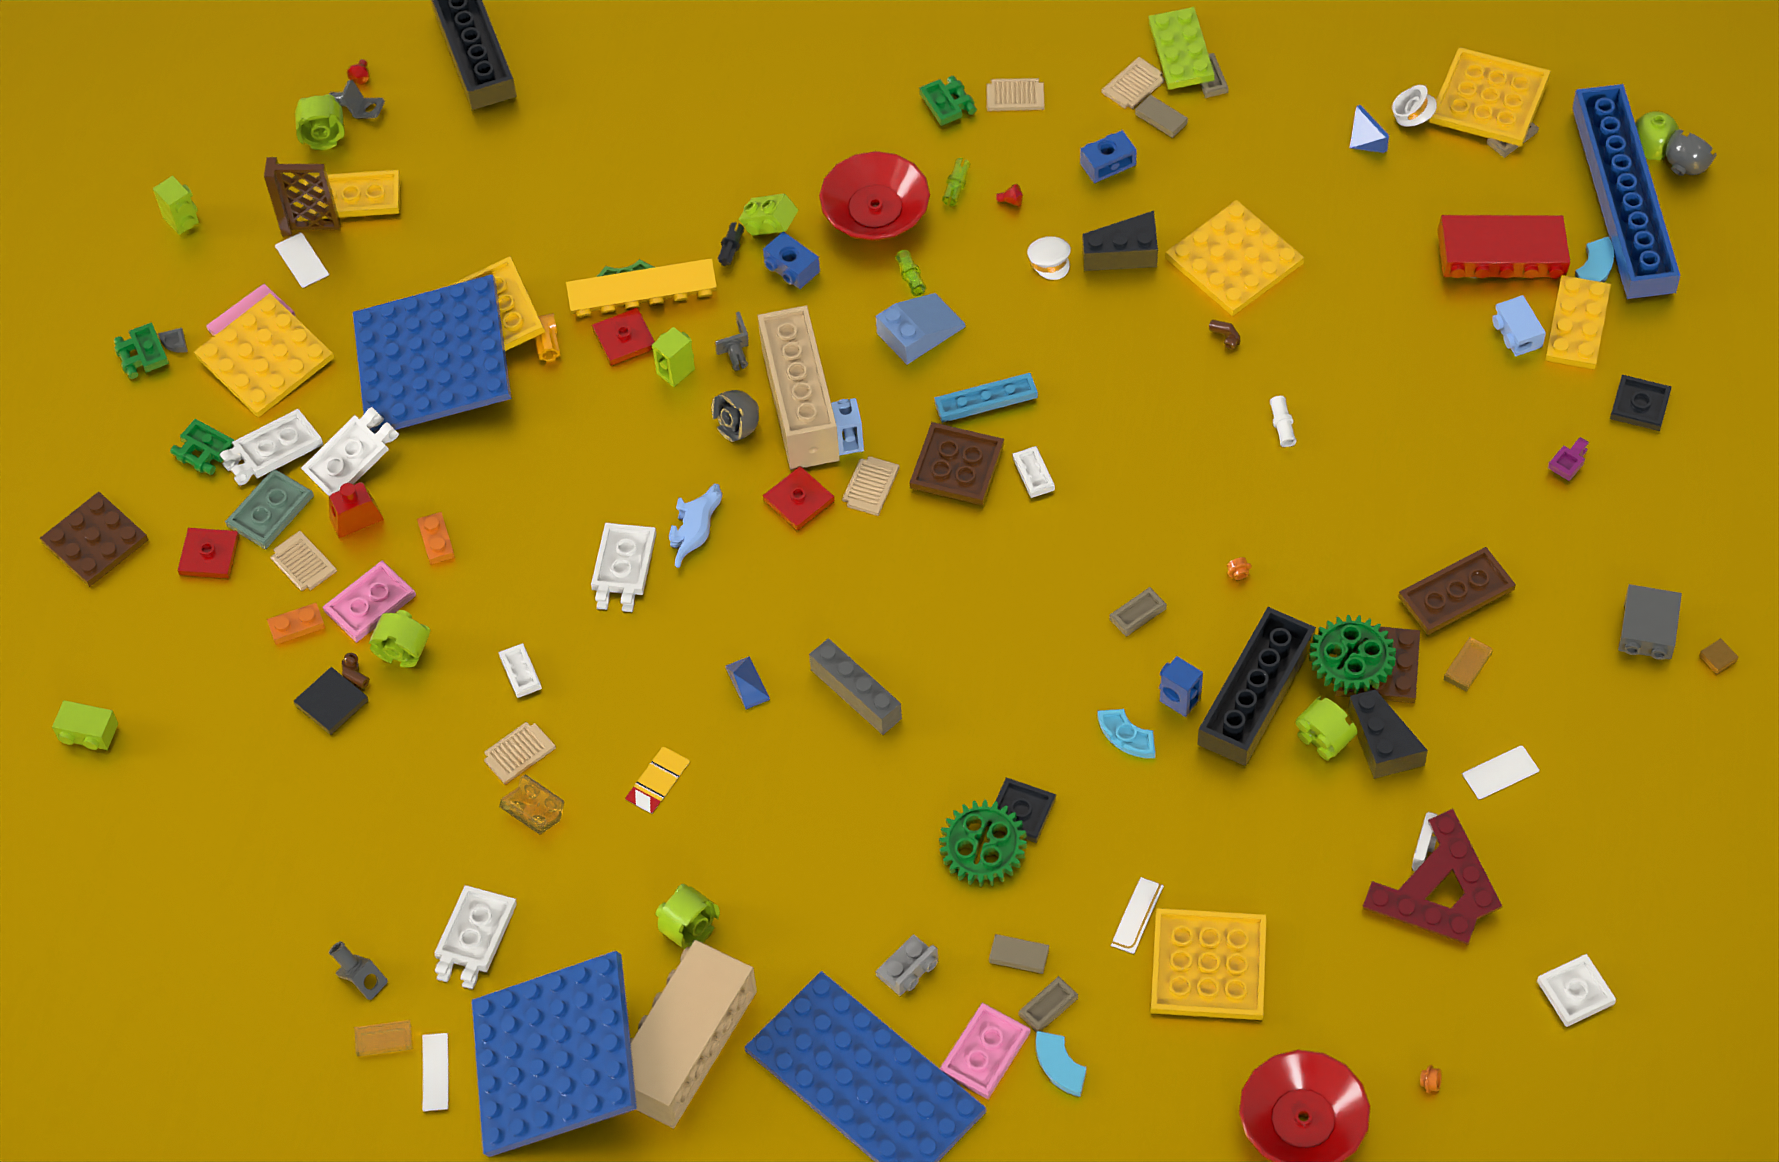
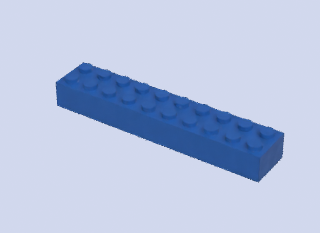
(1625, 192)

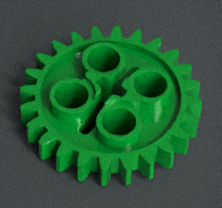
(1370, 667)
(960, 837)

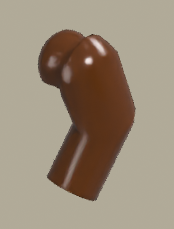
(1229, 332)
(350, 671)

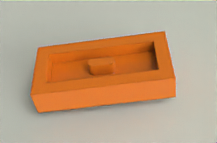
(435, 538)
(296, 623)

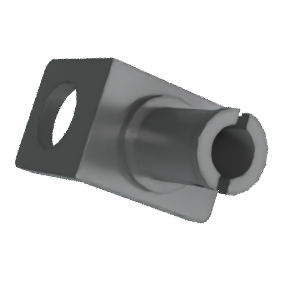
(356, 102)
(734, 345)
(356, 969)

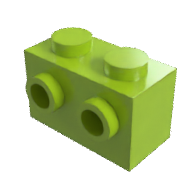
(176, 204)
(768, 214)
(673, 356)
(85, 725)

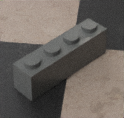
(855, 686)

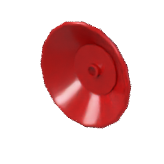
(874, 180)
(1308, 1086)

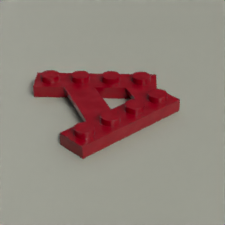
(1410, 901)

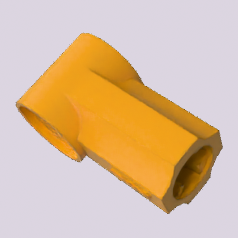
(547, 342)

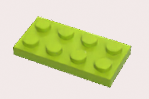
(1181, 48)

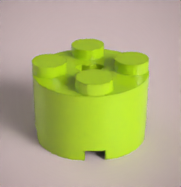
(319, 121)
(399, 638)
(1325, 727)
(687, 916)

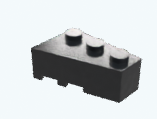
(1122, 245)
(1383, 736)

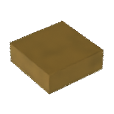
(1718, 656)

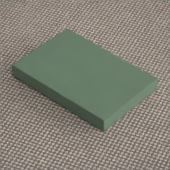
(269, 508)

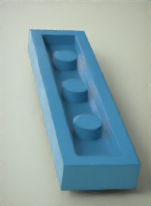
(986, 397)

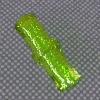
(956, 182)
(910, 272)

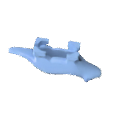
(696, 522)

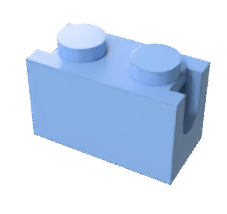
(1519, 326)
(849, 421)

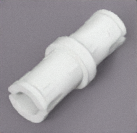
(1282, 421)

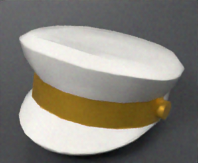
(1414, 106)
(1050, 257)

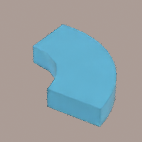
(1599, 261)
(1126, 735)
(1058, 1065)

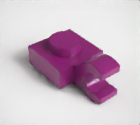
(1569, 461)

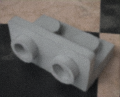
(907, 964)

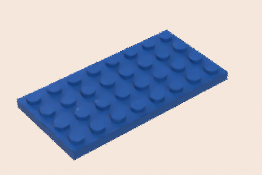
(864, 1076)

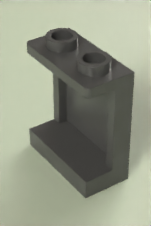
(1650, 622)

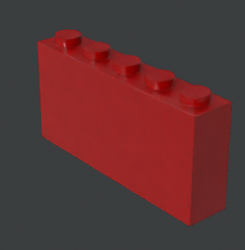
(1503, 246)

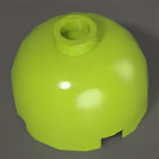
(1655, 132)

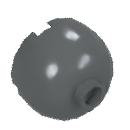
(1688, 154)
(736, 414)

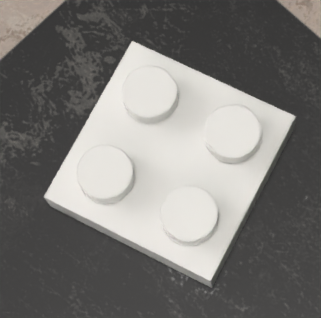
(1576, 990)

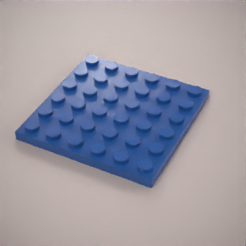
(432, 354)
(553, 1054)

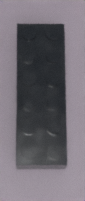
(475, 51)
(1256, 686)

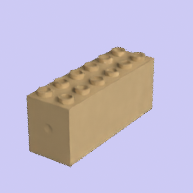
(798, 387)
(688, 1029)

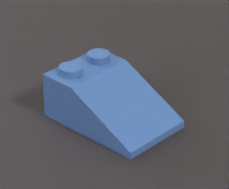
(917, 325)

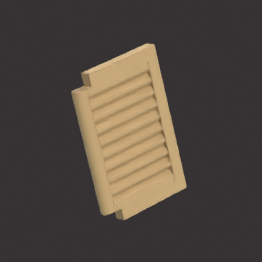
(1133, 84)
(1015, 94)
(870, 485)
(302, 562)
(518, 751)

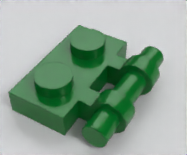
(942, 104)
(147, 346)
(207, 441)

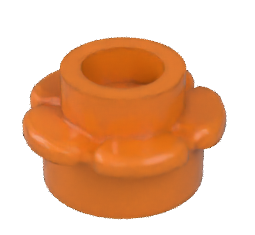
(1238, 568)
(1431, 1079)

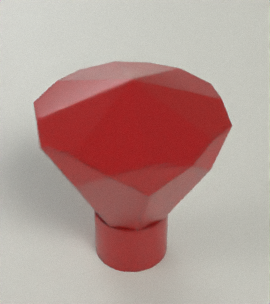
(358, 72)
(1012, 196)

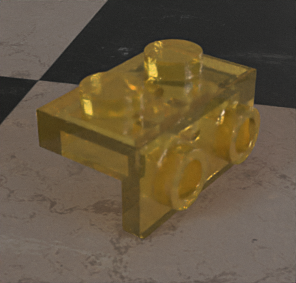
(533, 805)

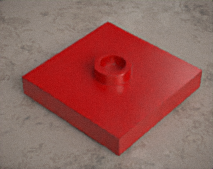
(623, 336)
(798, 498)
(208, 553)

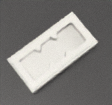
(1033, 472)
(520, 670)
(1425, 843)

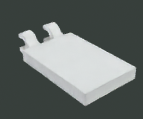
(271, 447)
(350, 452)
(622, 563)
(473, 934)

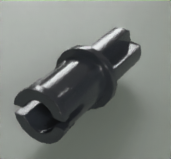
(730, 244)

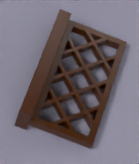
(283, 198)

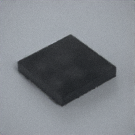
(1640, 402)
(330, 700)
(1029, 804)

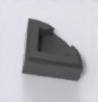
(174, 340)

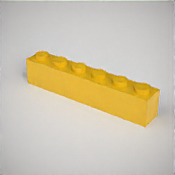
(641, 286)

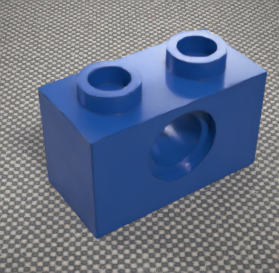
(1108, 156)
(791, 260)
(1180, 686)

